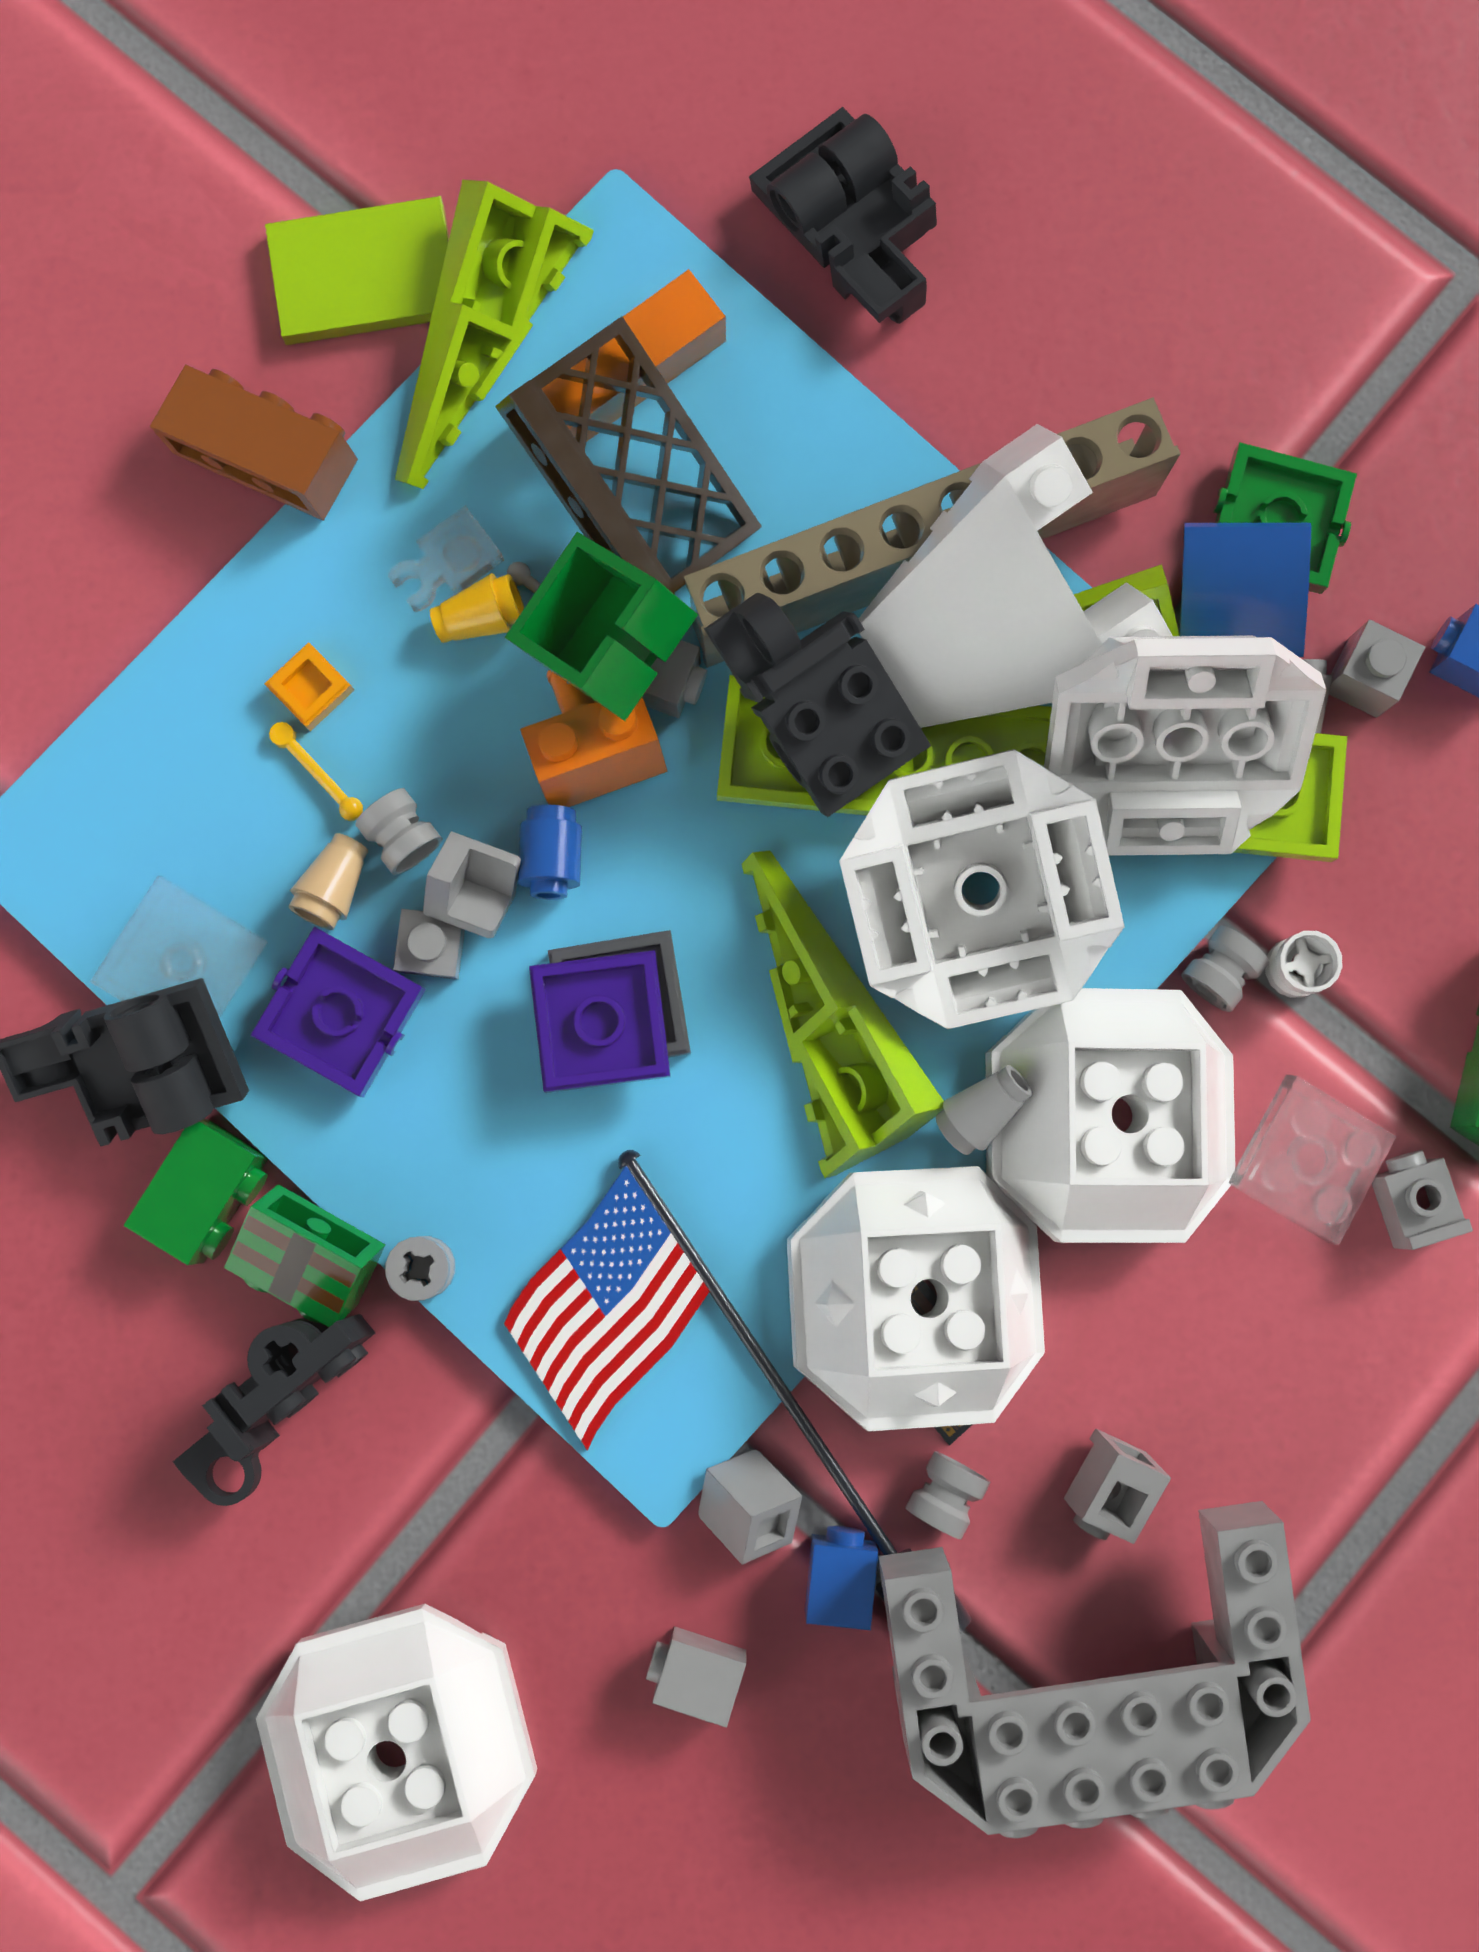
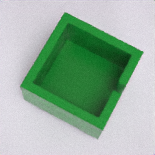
(601, 625)

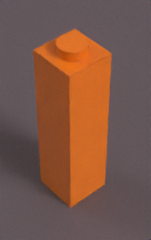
(674, 329)

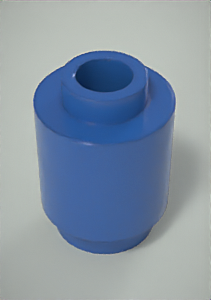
(550, 851)

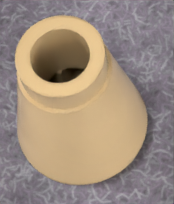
(329, 883)

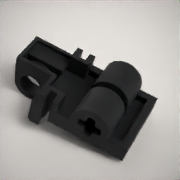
(853, 210)
(824, 700)
(132, 1062)
(272, 1393)

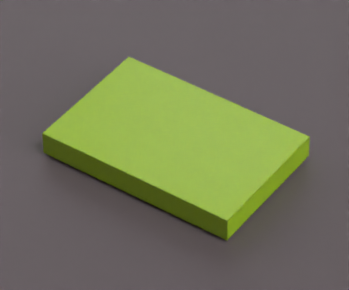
(357, 269)

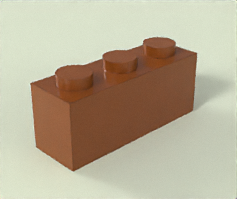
(255, 440)

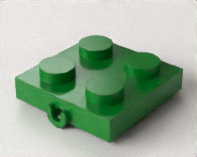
(1289, 489)

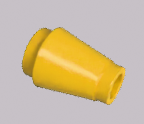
(478, 610)

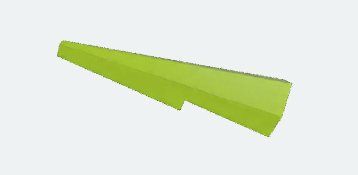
(491, 282)
(856, 1067)

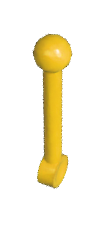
(285, 737)

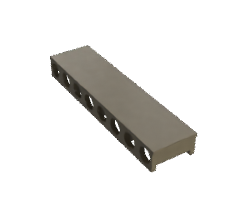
(820, 585)

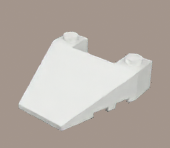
(982, 606)

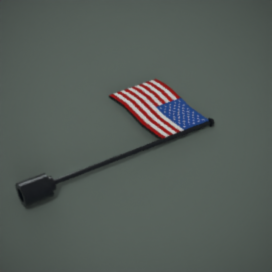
(620, 1304)

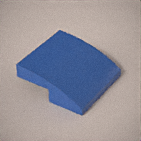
(1246, 581)

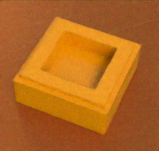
(309, 686)

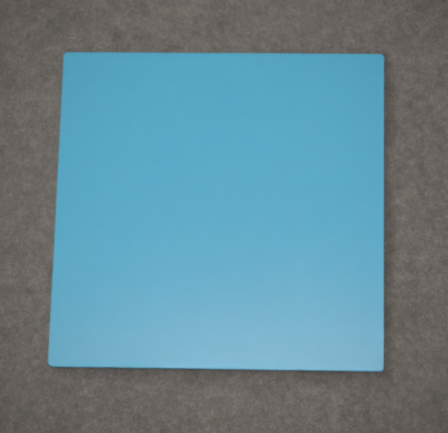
(456, 1129)

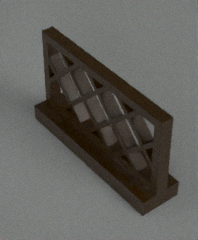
(581, 484)

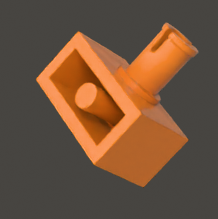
(590, 748)

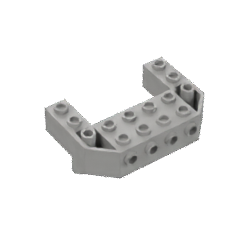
(1115, 1740)

